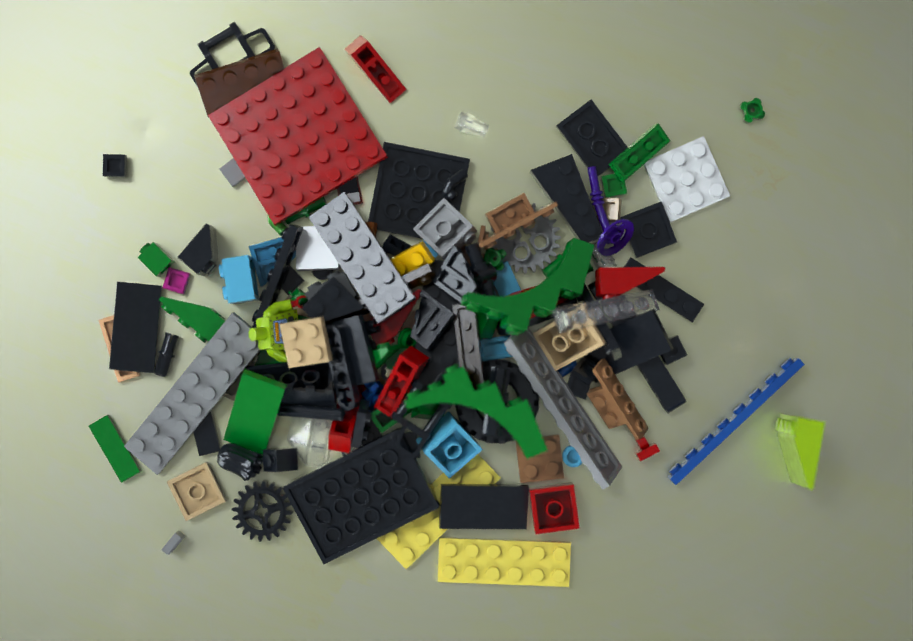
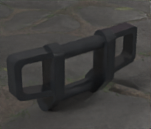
(233, 29)
(425, 433)

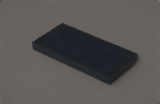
(135, 327)
(638, 340)
(483, 506)

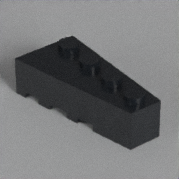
(564, 185)
(305, 384)

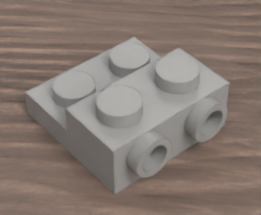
(445, 228)

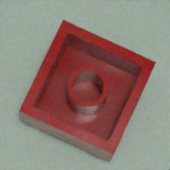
(554, 508)

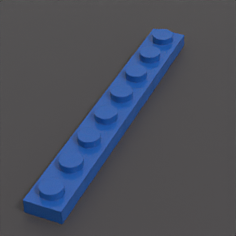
(741, 413)

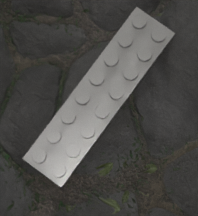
(194, 394)
(564, 407)

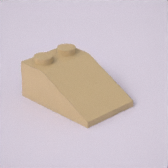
(567, 346)

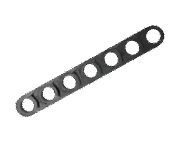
(655, 374)

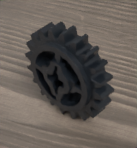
(266, 528)

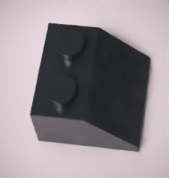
(202, 251)

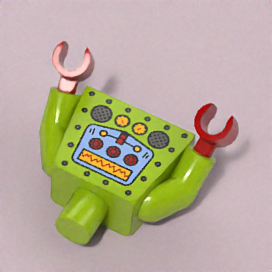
(268, 329)

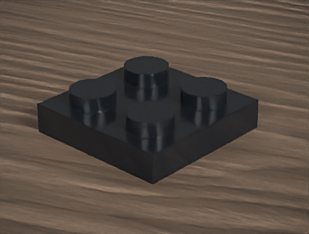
(651, 230)

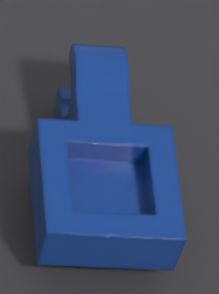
(372, 393)

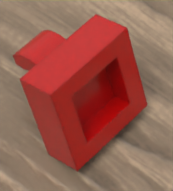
(646, 450)

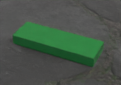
(639, 152)
(113, 448)

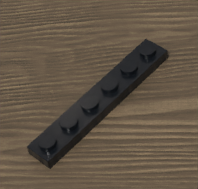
(277, 275)

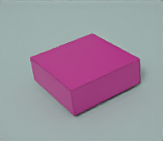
(176, 280)

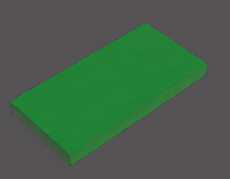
(254, 411)

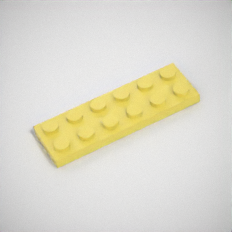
(415, 537)
(504, 562)

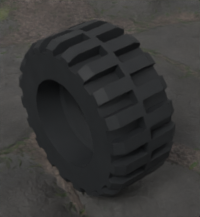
(473, 420)

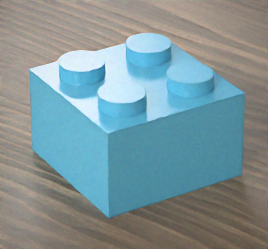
(239, 280)
(450, 445)

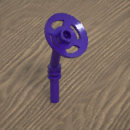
(613, 232)

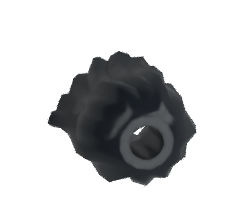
(239, 460)

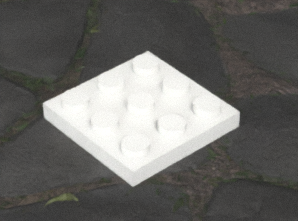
(686, 179)

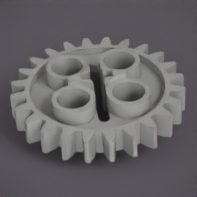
(544, 228)

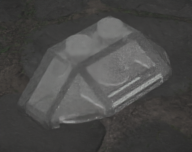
(310, 439)

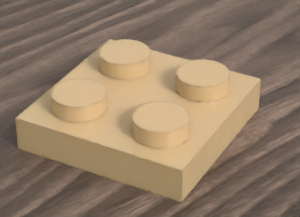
(306, 342)
(196, 491)

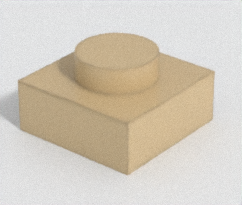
(612, 208)

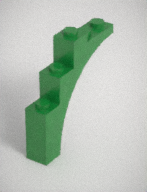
(516, 309)
(458, 390)

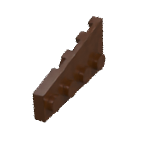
(230, 81)

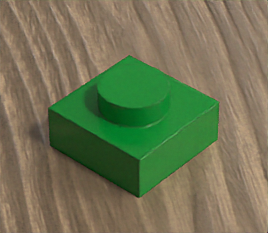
(613, 186)

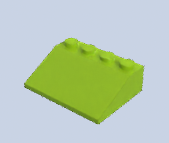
(801, 446)

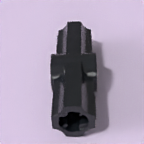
(501, 377)

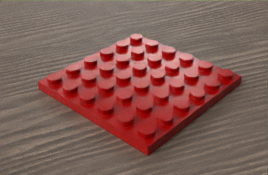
(297, 136)

